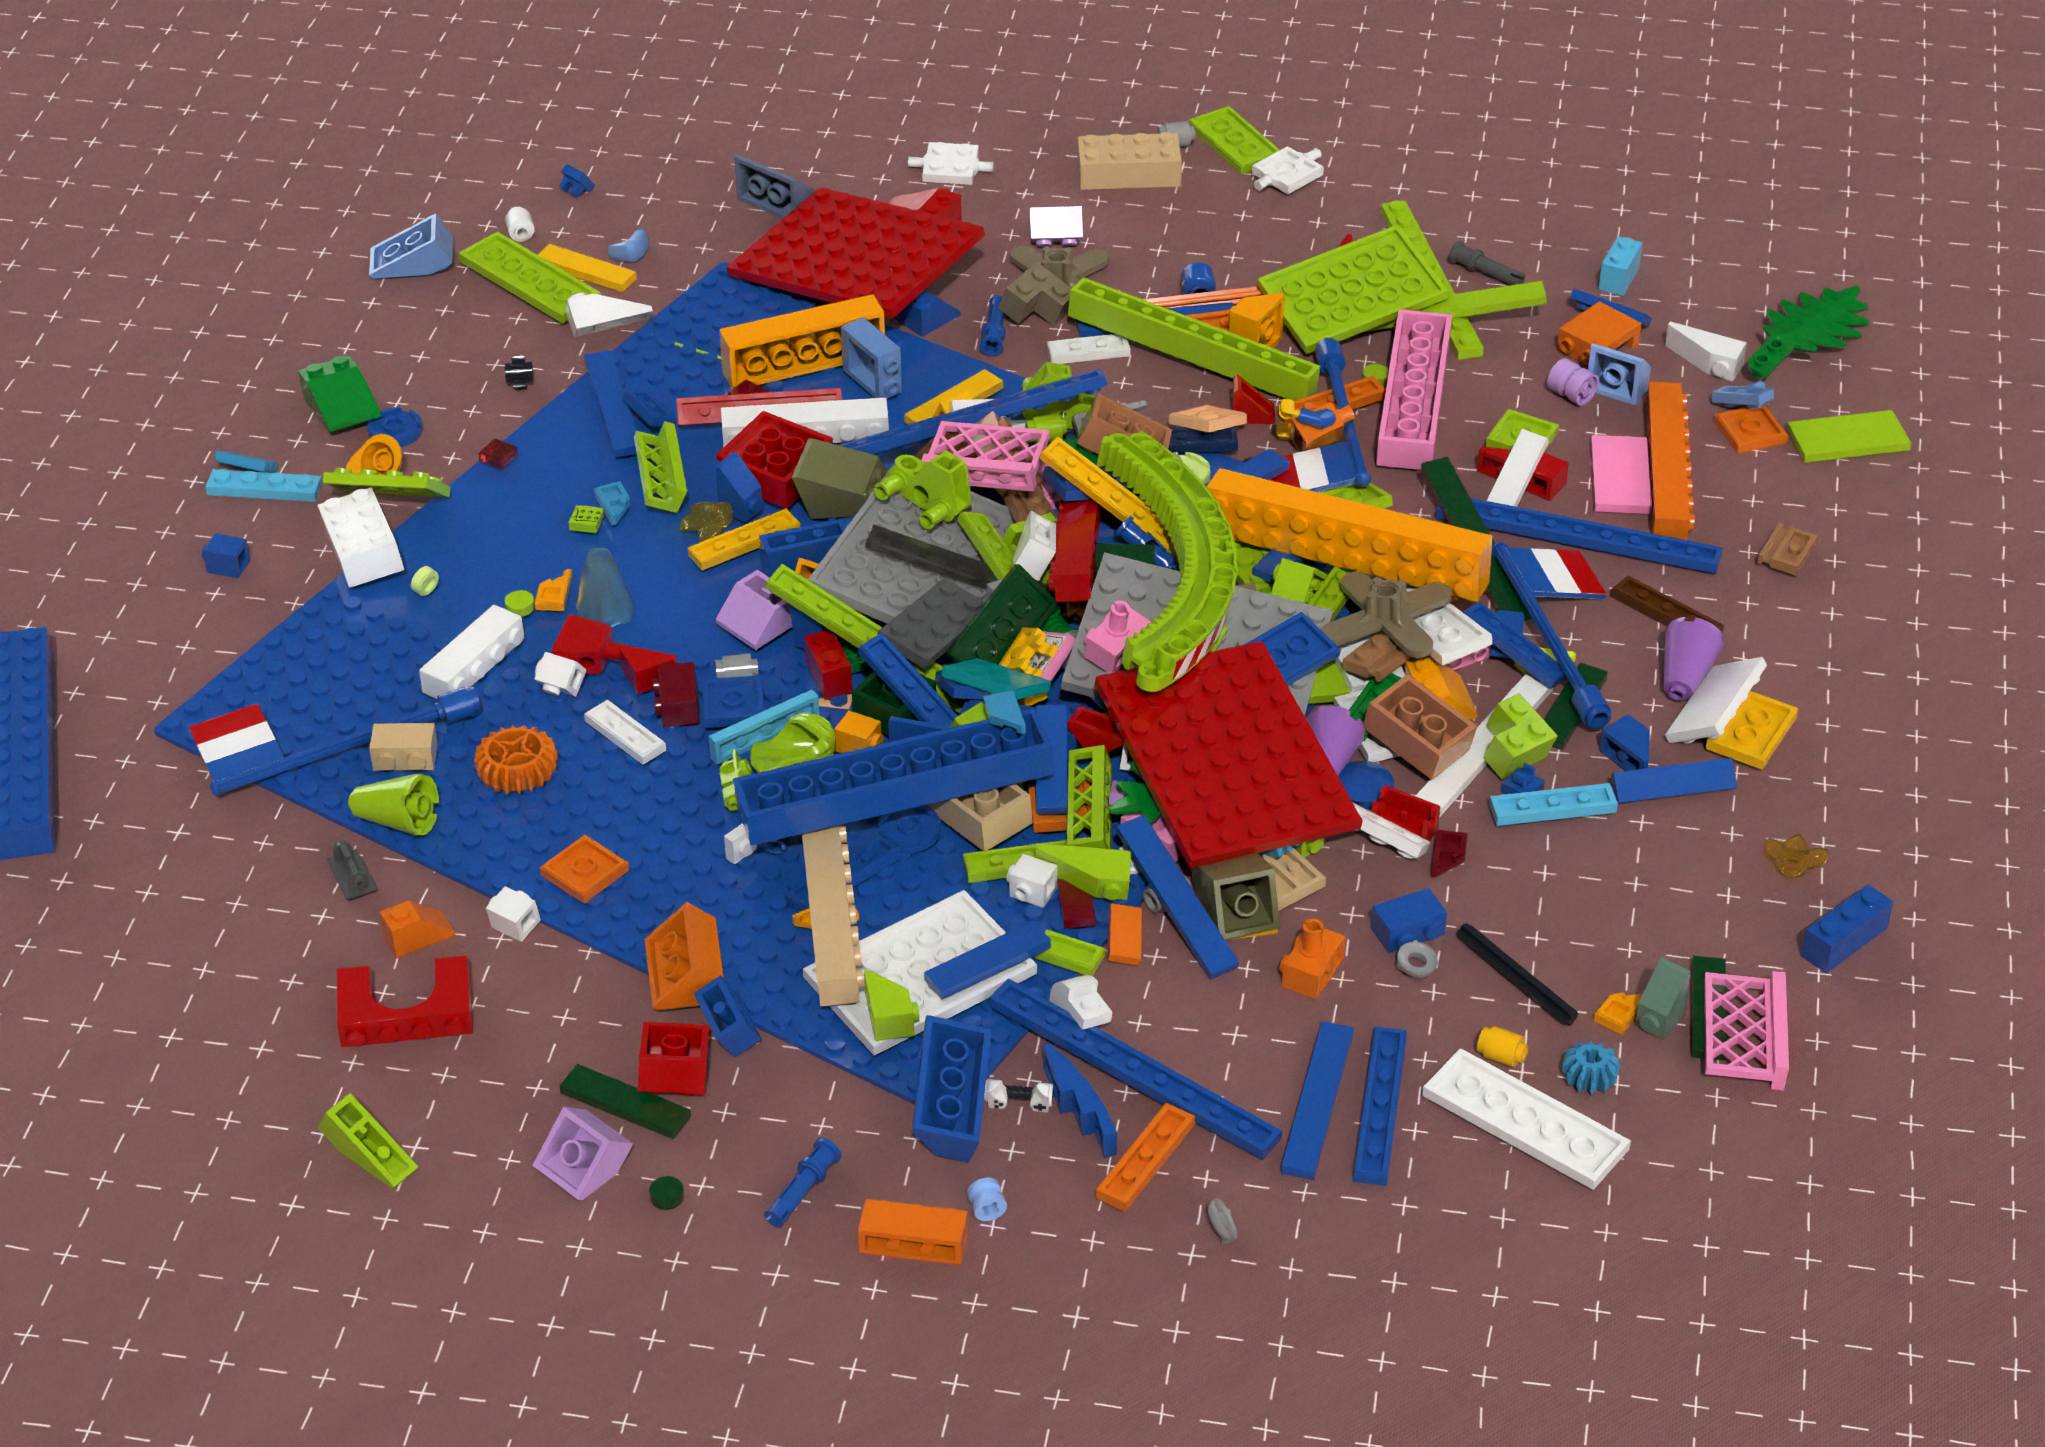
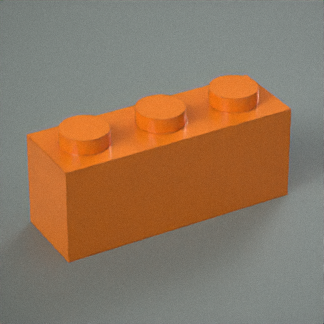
(913, 1231)

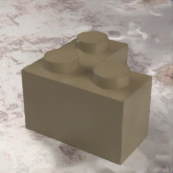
(1038, 292)

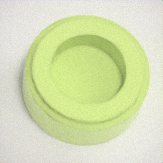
(424, 581)

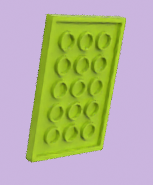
(1354, 287)

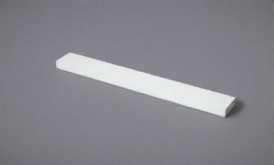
(1454, 780)

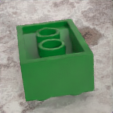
(338, 393)

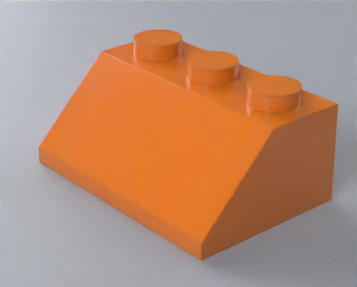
(682, 957)

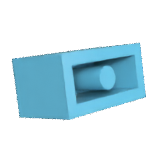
(1620, 265)

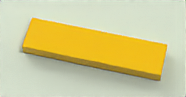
(589, 268)
(978, 386)
(739, 540)

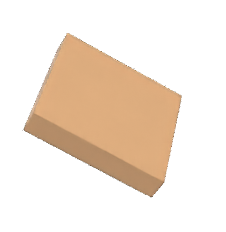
(1207, 418)

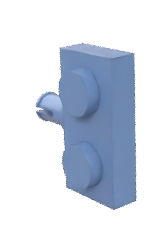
(1752, 395)

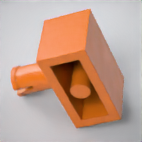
(1313, 959)

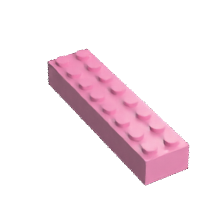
(1414, 389)

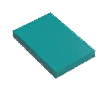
(995, 678)

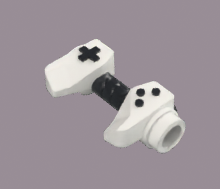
(1040, 1096)

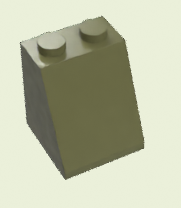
(835, 479)
(1238, 895)

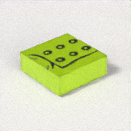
(586, 519)

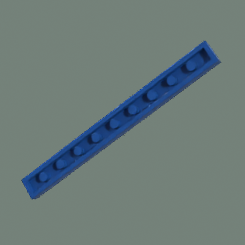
(1006, 406)
(1597, 536)
(1136, 1069)

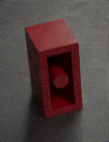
(677, 694)

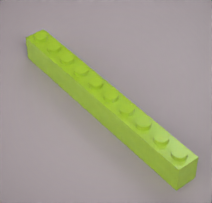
(1193, 340)

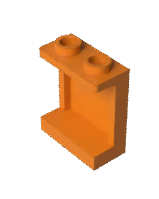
(1597, 326)

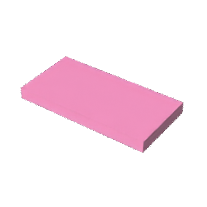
(1621, 474)

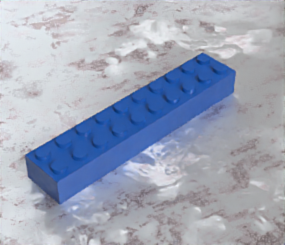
(26, 744)
(891, 777)

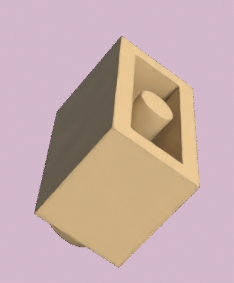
(403, 746)

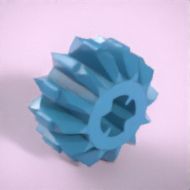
(1590, 1067)

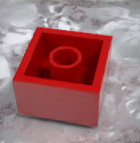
(673, 1058)

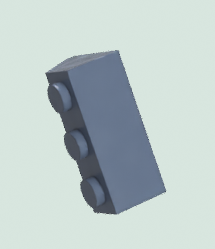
(768, 188)

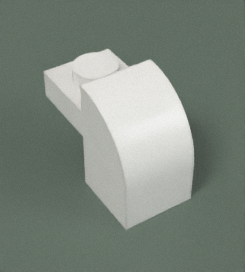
(1081, 1000)

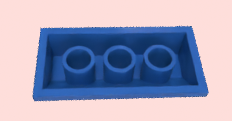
(951, 1087)

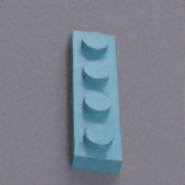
(264, 485)
(759, 727)
(1553, 804)

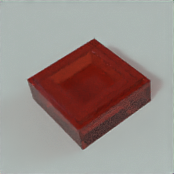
(498, 453)

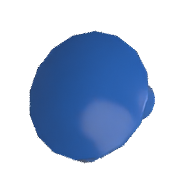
(1364, 781)

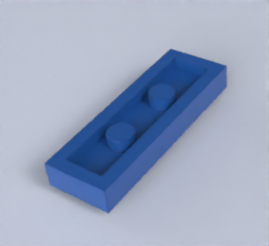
(1586, 300)

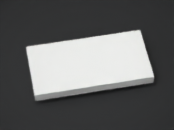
(1716, 701)

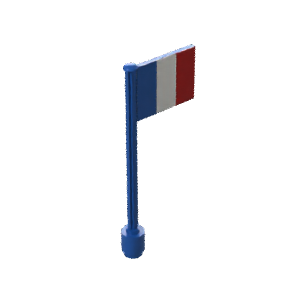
(1336, 463)
(1557, 575)
(243, 749)

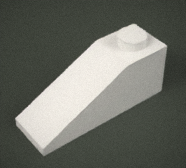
(600, 313)
(1707, 351)
(1036, 545)

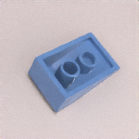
(414, 251)

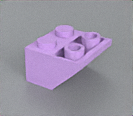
(754, 612)

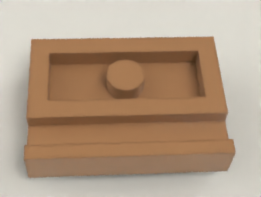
(1025, 502)
(1788, 549)
(1375, 658)

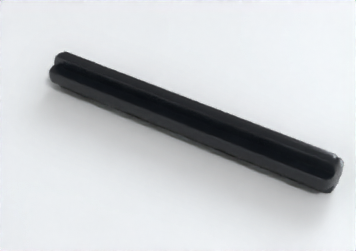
(1517, 974)

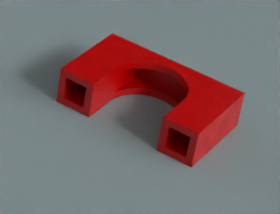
(440, 1015)

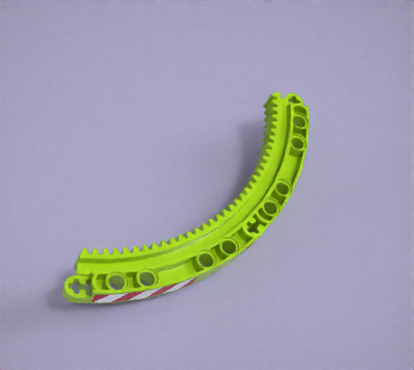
(1203, 547)

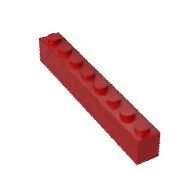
(1075, 550)

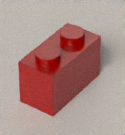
(828, 664)

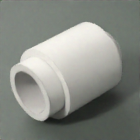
(519, 224)

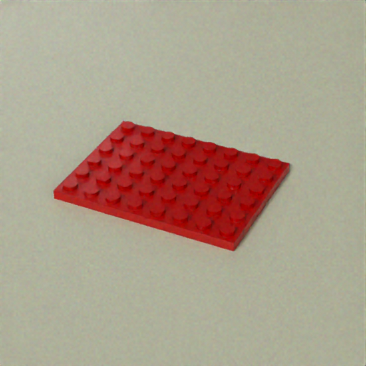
(855, 248)
(1229, 757)

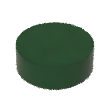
(666, 1192)

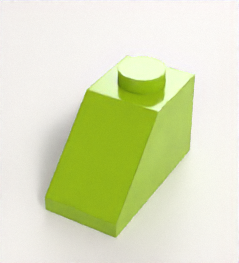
(889, 1007)

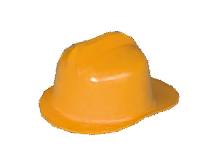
(378, 454)

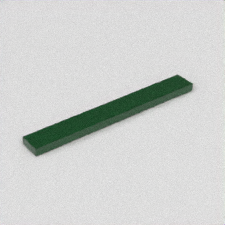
(1463, 514)

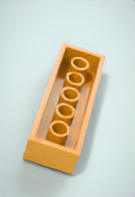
(792, 342)

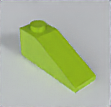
(1093, 870)
(366, 1142)

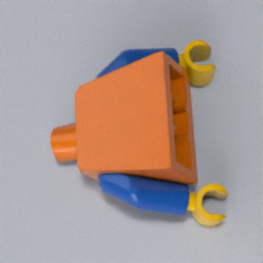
(1314, 427)

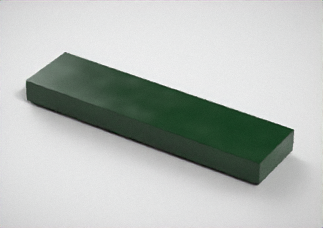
(1563, 716)
(1699, 967)
(625, 1101)

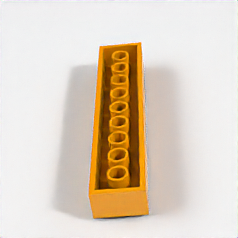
(1353, 534)

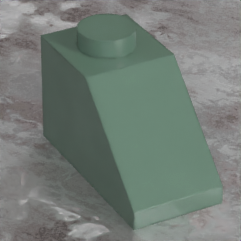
(1663, 999)

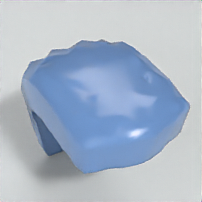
(632, 249)

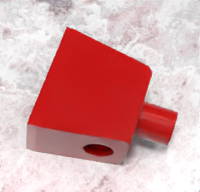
(587, 643)

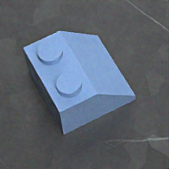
(1619, 374)

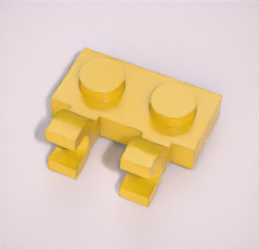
(1025, 646)

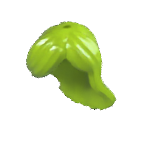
(800, 740)

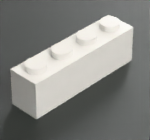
(472, 652)

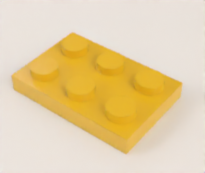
(1755, 730)

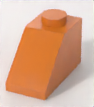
(413, 927)

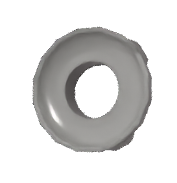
(1420, 951)
(1222, 1221)

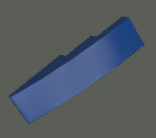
(1077, 1095)

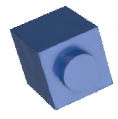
(226, 555)

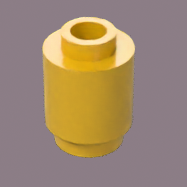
(1502, 1046)

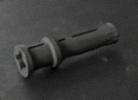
(1476, 261)

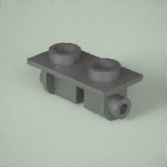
(350, 871)

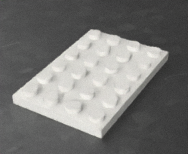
(917, 945)

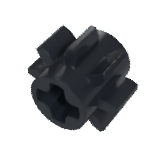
(519, 372)

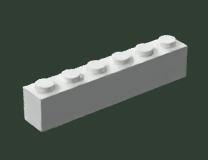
(838, 419)

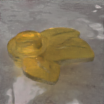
(707, 518)
(1794, 856)

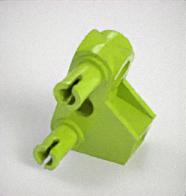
(1050, 373)
(936, 487)

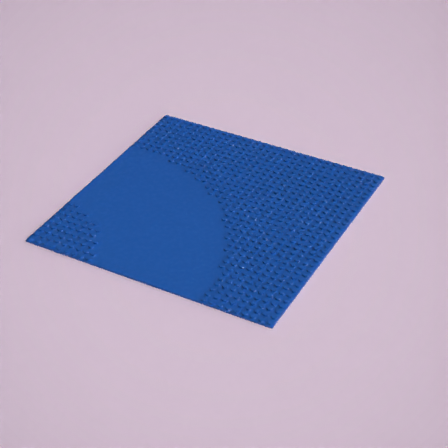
(359, 651)

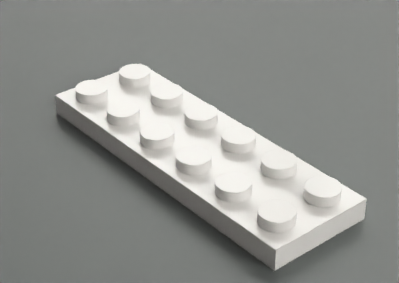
(1451, 631)
(1526, 1118)

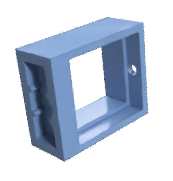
(860, 344)

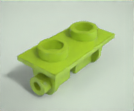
(729, 770)

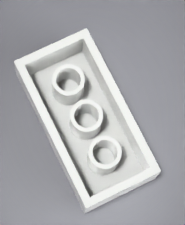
(360, 537)

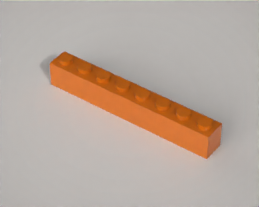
(1669, 460)

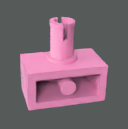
(1107, 641)

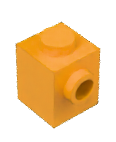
(857, 732)

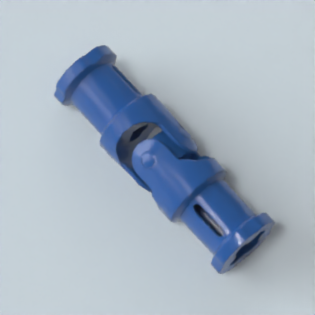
(1135, 535)

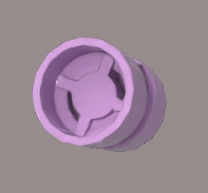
(1573, 381)

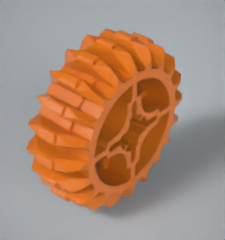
(515, 759)

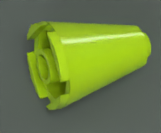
(398, 803)

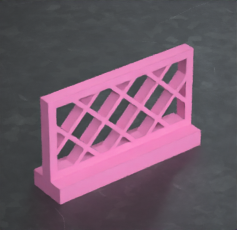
(988, 472)
(1774, 1023)

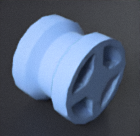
(986, 1199)

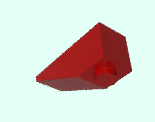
(1546, 480)

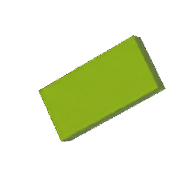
(1072, 954)

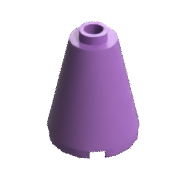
(1689, 655)
(1337, 734)

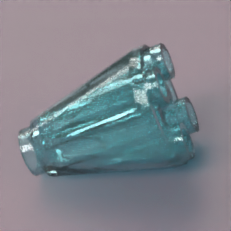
(603, 590)

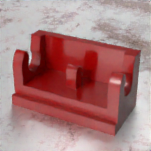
(1408, 812)

